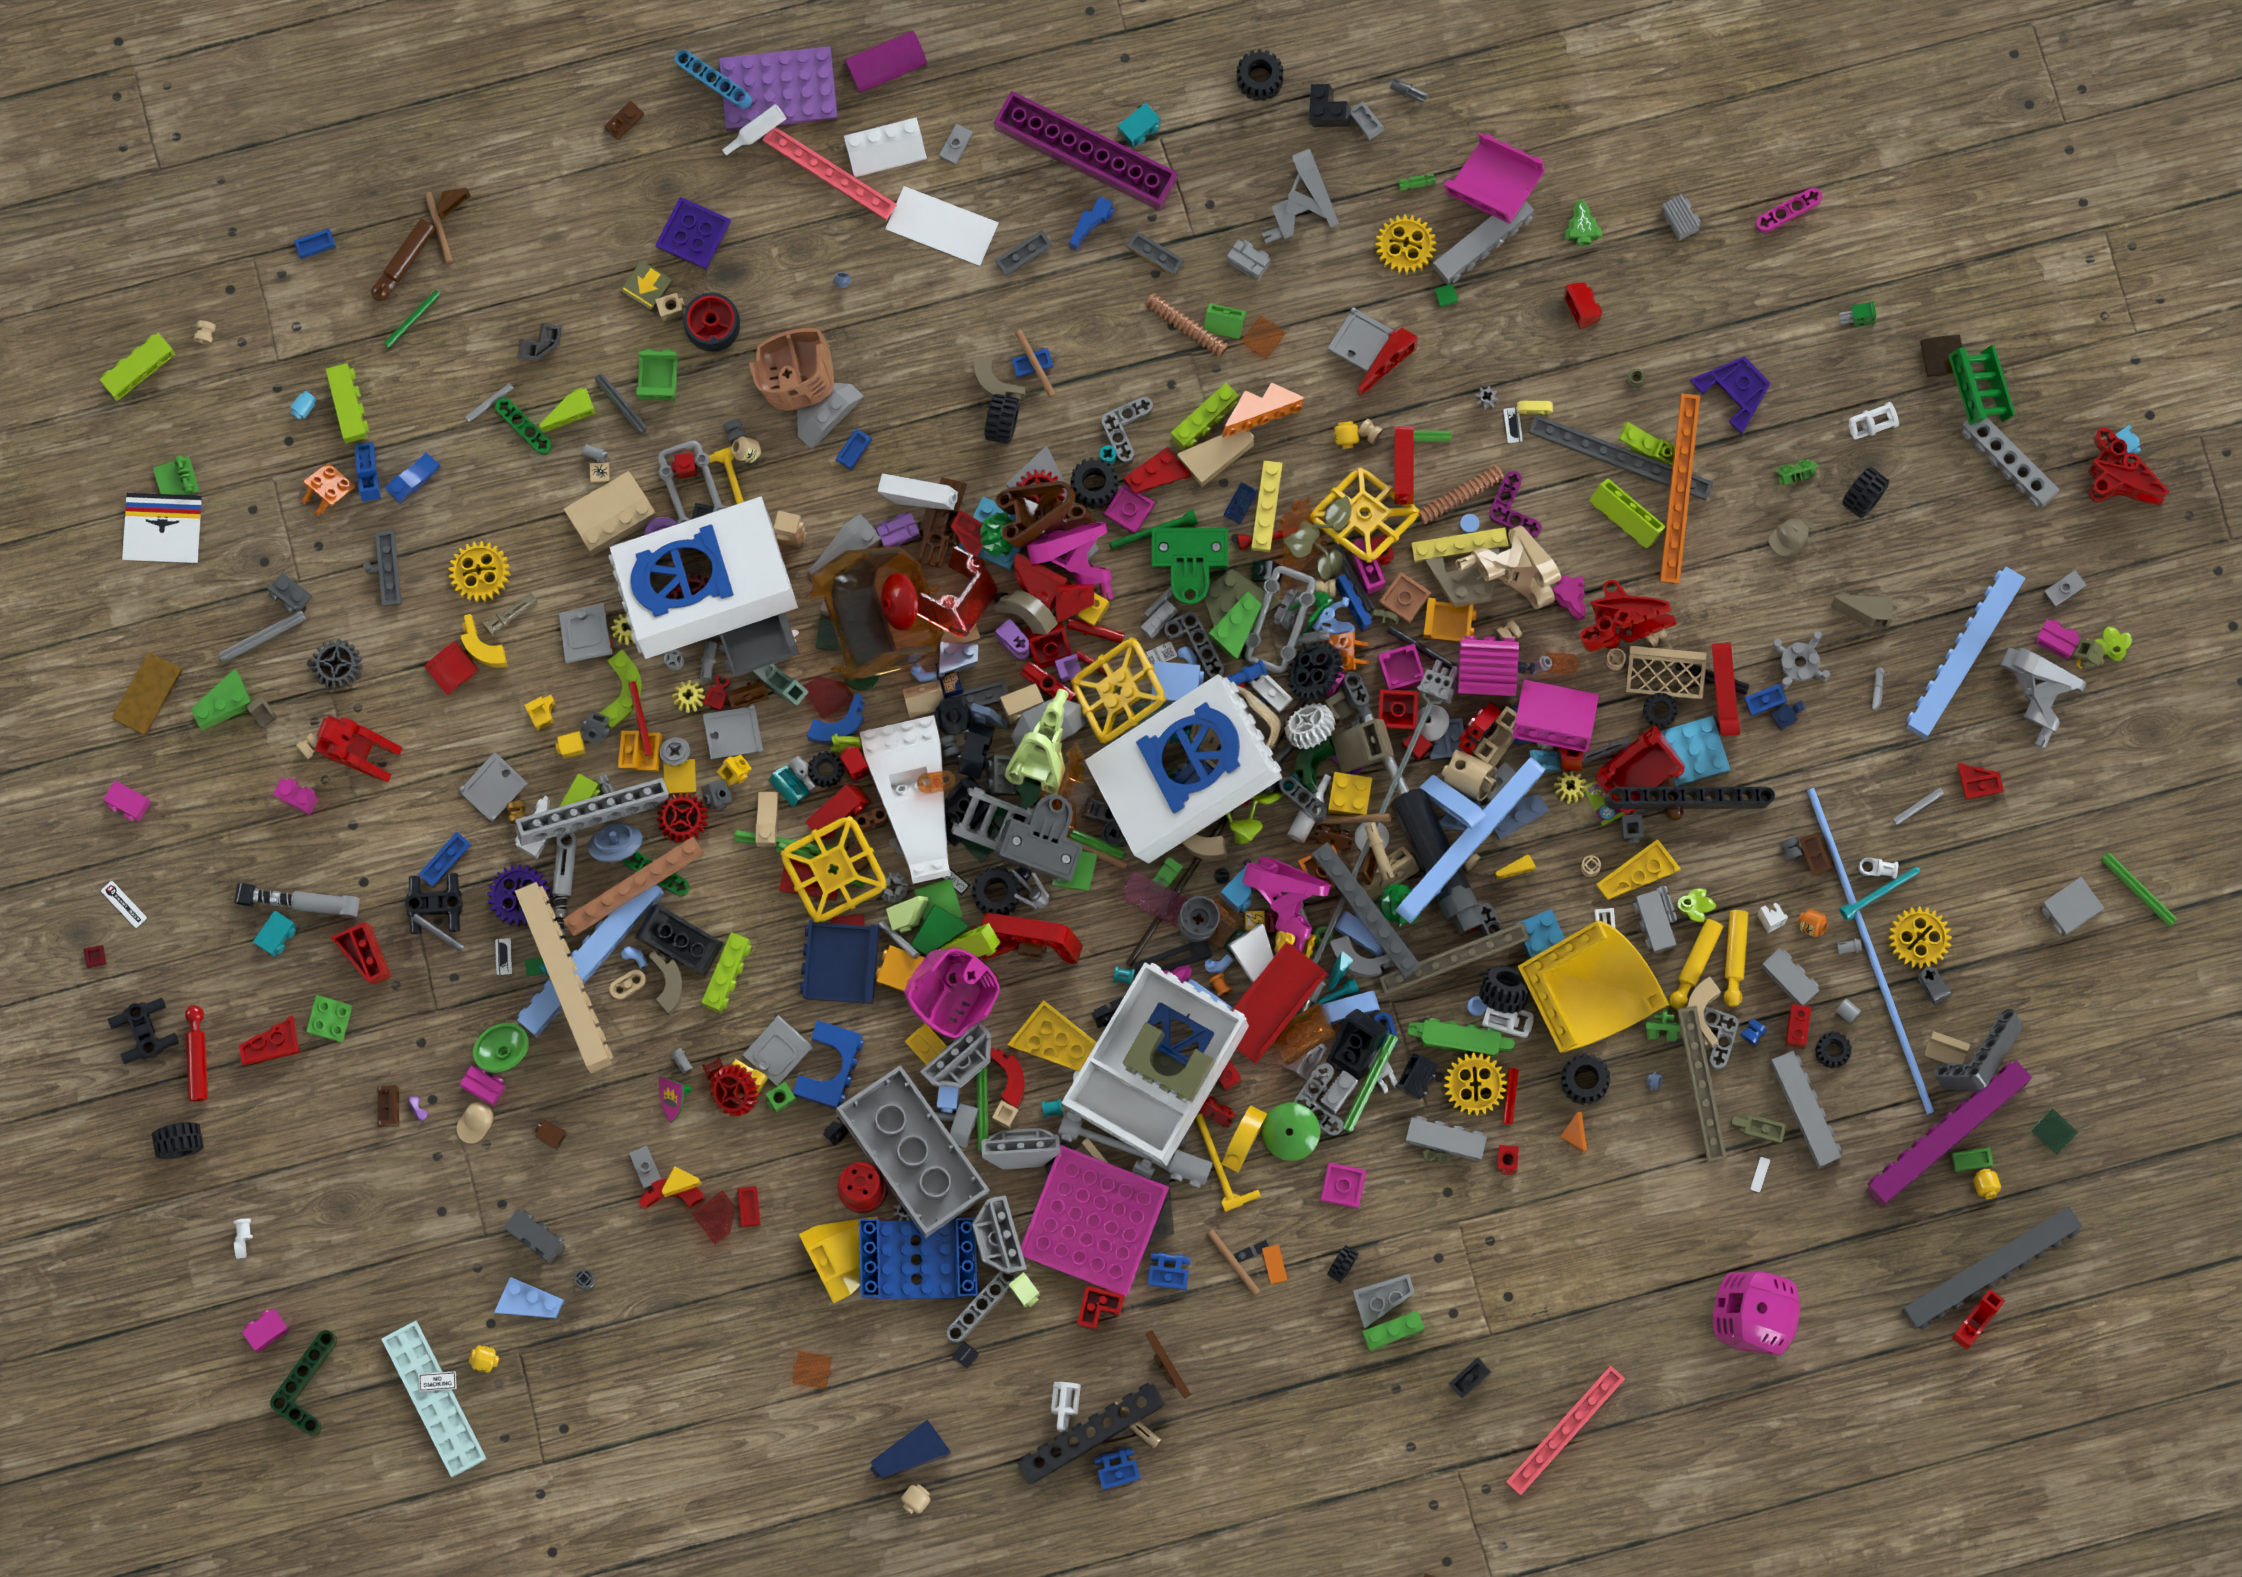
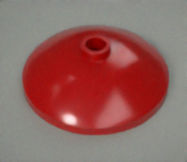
(899, 601)

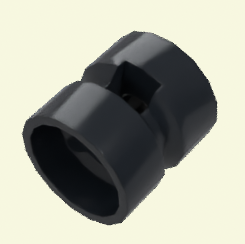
(1113, 835)

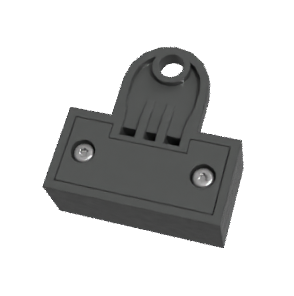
(1043, 842)

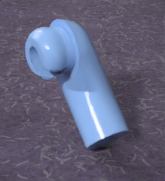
(1188, 654)
(921, 675)
(630, 952)
(1218, 966)

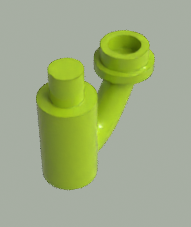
(842, 742)

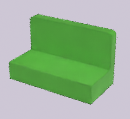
(1224, 321)

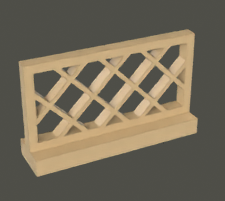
(1666, 655)

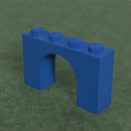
(831, 1092)

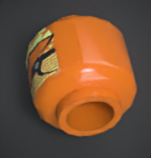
(1813, 923)

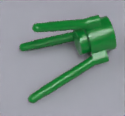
(1322, 602)

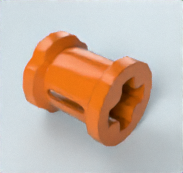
(1220, 985)

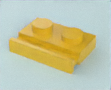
(926, 1044)

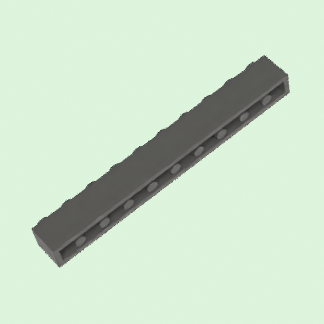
(1992, 1268)

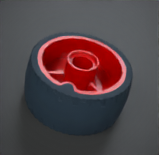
(718, 334)

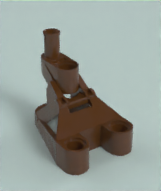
(1055, 513)

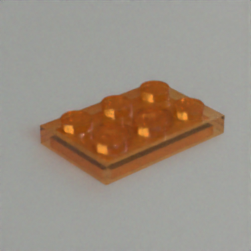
(1304, 1033)

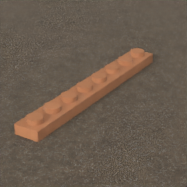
(633, 886)

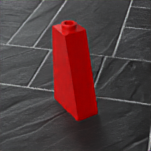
(1403, 465)

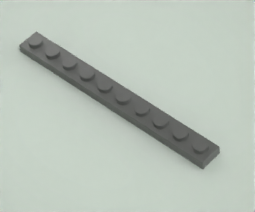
(1613, 454)

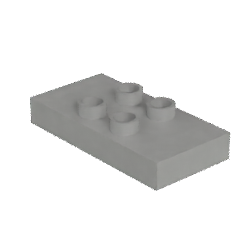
(912, 1151)

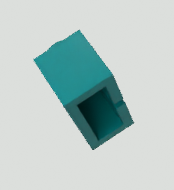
(1139, 125)
(274, 934)

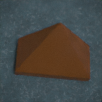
(451, 200)
(1368, 867)

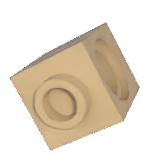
(663, 302)

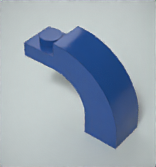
(821, 732)

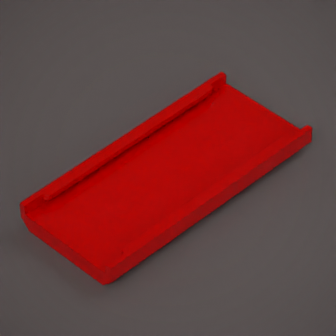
(1276, 998)

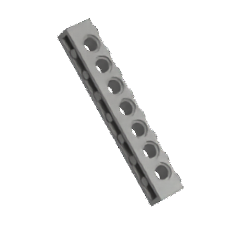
(591, 811)

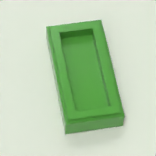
(1972, 1159)

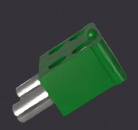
(1859, 315)

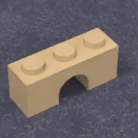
(789, 529)
(1494, 747)

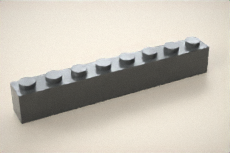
(1365, 910)

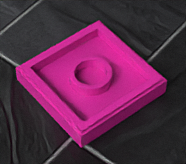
(1129, 509)
(1343, 1185)

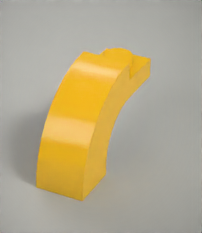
(485, 654)
(1244, 1138)

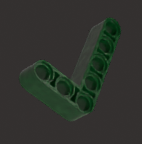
(302, 1382)

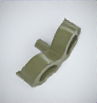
(1385, 615)
(1432, 1155)

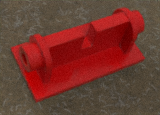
(1222, 1113)

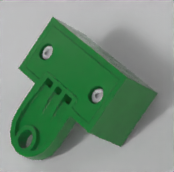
(1190, 556)

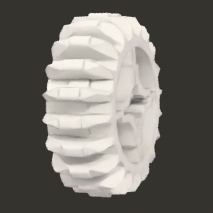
(1310, 726)

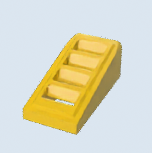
(1520, 866)

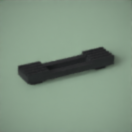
(1198, 950)

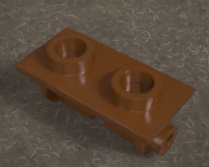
(1341, 837)

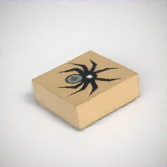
(599, 472)

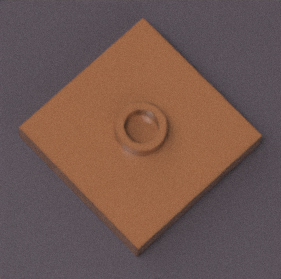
(1405, 597)

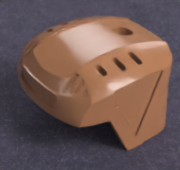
(802, 368)

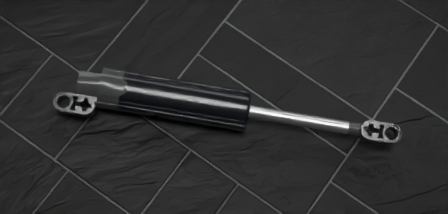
(1427, 836)

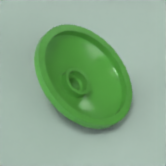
(501, 1047)
(1304, 1126)

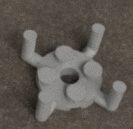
(1803, 651)

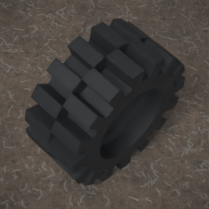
(1660, 721)
(825, 780)
(1836, 1038)
(1343, 1264)

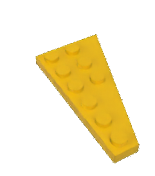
(1053, 1038)

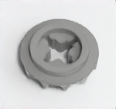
(675, 743)
(900, 891)

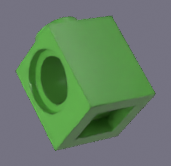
(784, 1090)

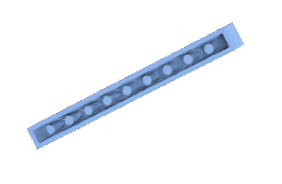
(1965, 653)
(589, 957)

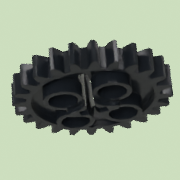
(1315, 670)

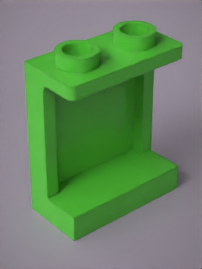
(657, 375)

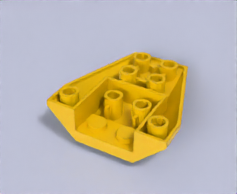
(835, 1256)

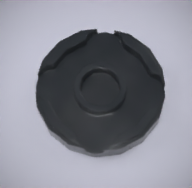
(953, 716)

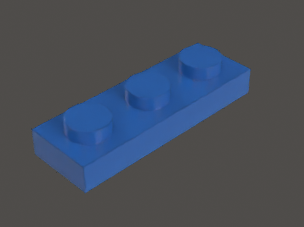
(1355, 604)
(445, 859)

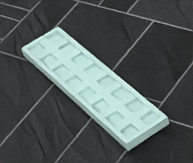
(436, 1408)

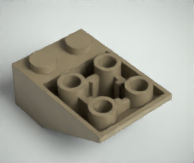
(1865, 609)
(1362, 745)

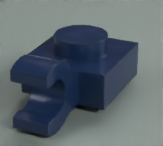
(1786, 716)

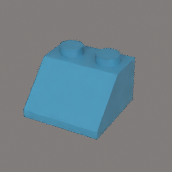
(1237, 894)

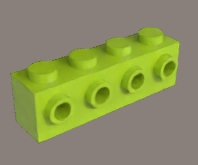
(137, 366)
(346, 403)
(1204, 417)
(1627, 513)
(725, 974)

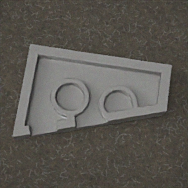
(1381, 1297)

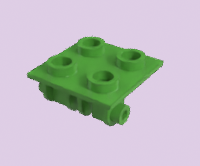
(1787, 471)
(176, 477)
(329, 1018)

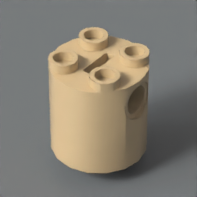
(1470, 775)

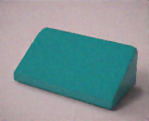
(789, 785)
(1339, 969)

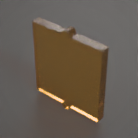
(1263, 337)
(812, 1370)

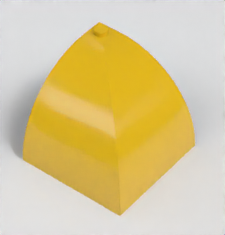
(1592, 986)

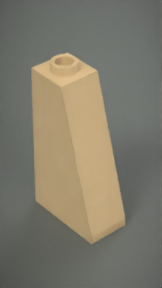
(1215, 455)

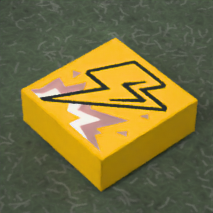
(1253, 918)

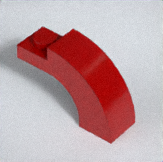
(1015, 1087)
(690, 1197)
(1978, 1319)

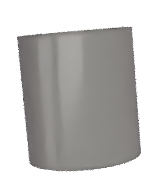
(1848, 1011)

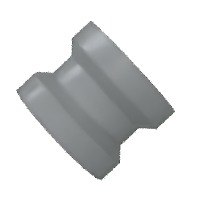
(672, 656)

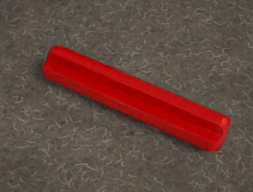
(1510, 1096)

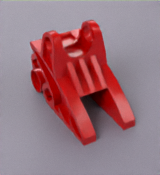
(2125, 478)
(1632, 613)
(350, 745)

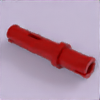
(1097, 631)

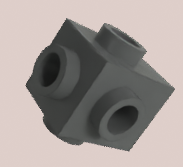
(595, 728)
(716, 795)

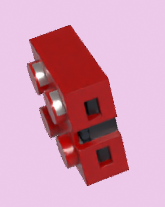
(1479, 728)

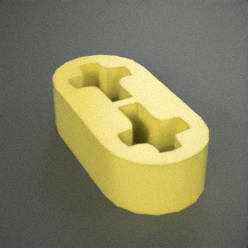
(1534, 407)

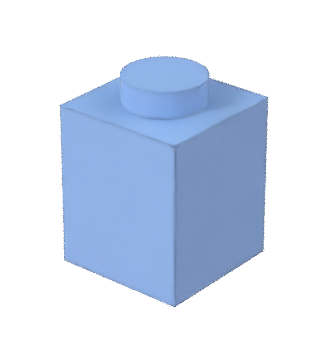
(948, 1099)

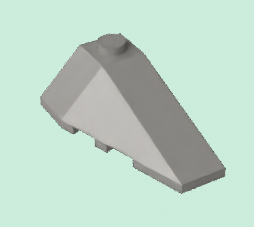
(854, 535)

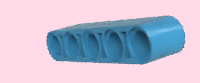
(720, 83)

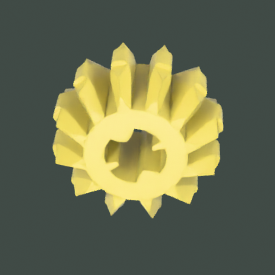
(619, 630)
(683, 692)
(1572, 794)

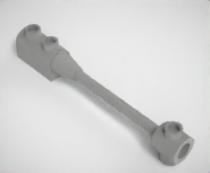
(1180, 1166)

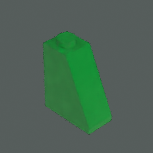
(937, 930)

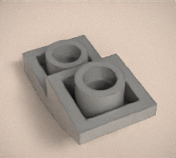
(963, 1124)

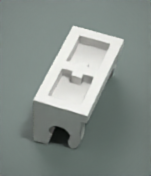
(1772, 920)

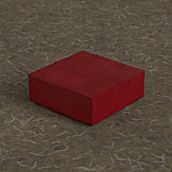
(95, 956)

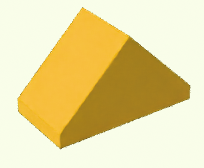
(679, 1181)

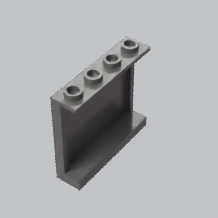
(758, 644)

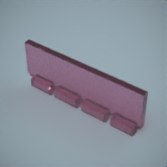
(1153, 896)

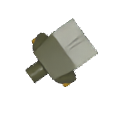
(2089, 654)

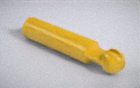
(1735, 955)
(1696, 962)

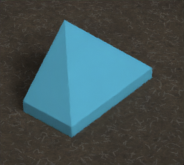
(1547, 759)

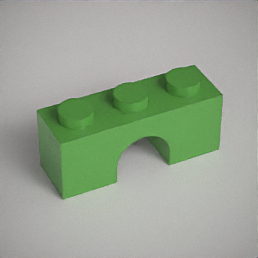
(1393, 1330)

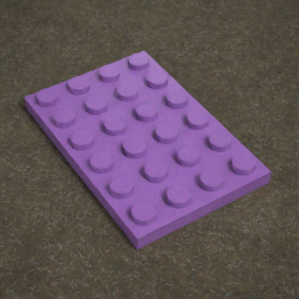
(793, 80)

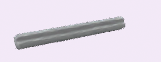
(261, 636)

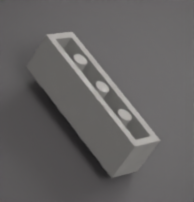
(1446, 1139)

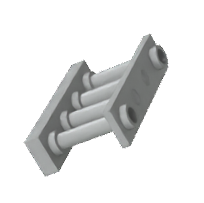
(981, 835)

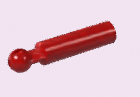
(196, 1056)

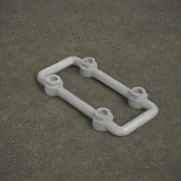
(701, 461)
(1306, 599)

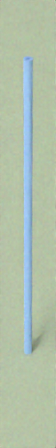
(1871, 953)

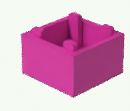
(1401, 668)

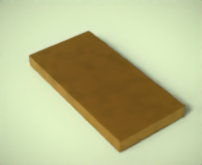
(147, 694)

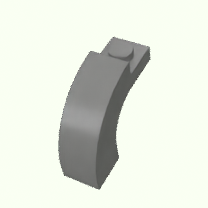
(1360, 966)

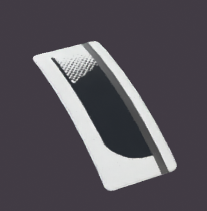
(1513, 425)
(503, 956)

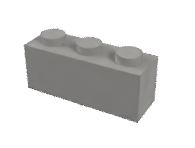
(1654, 922)
(1790, 977)

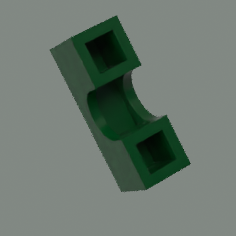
(1029, 793)

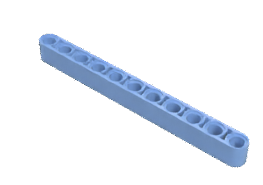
(1470, 840)

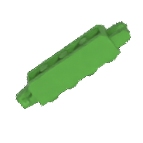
(1460, 1038)

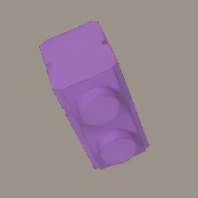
(898, 531)

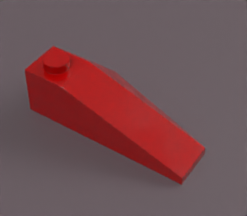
(1396, 349)

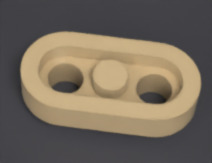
(627, 984)

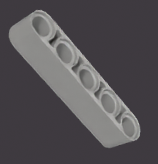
(978, 1314)

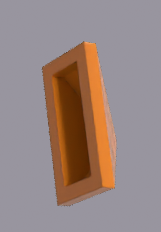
(1575, 1134)

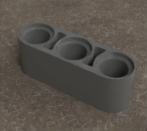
(1298, 791)

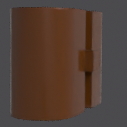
(871, 819)

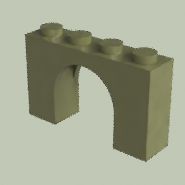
(1184, 1084)

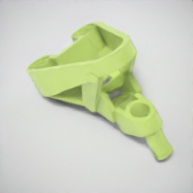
(1040, 764)

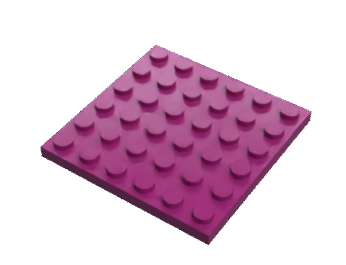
(1094, 1220)

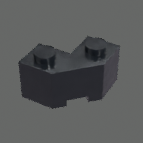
(548, 340)
(975, 750)

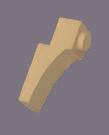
(767, 819)

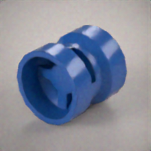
(1753, 1032)

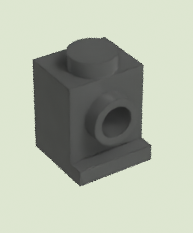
(1634, 822)

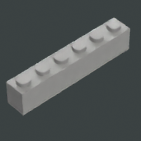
(1479, 243)
(1806, 1110)

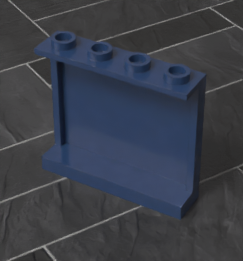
(840, 962)

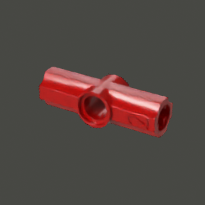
(1036, 675)

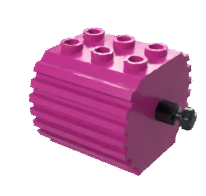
(1489, 666)

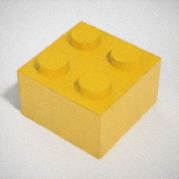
(1349, 795)

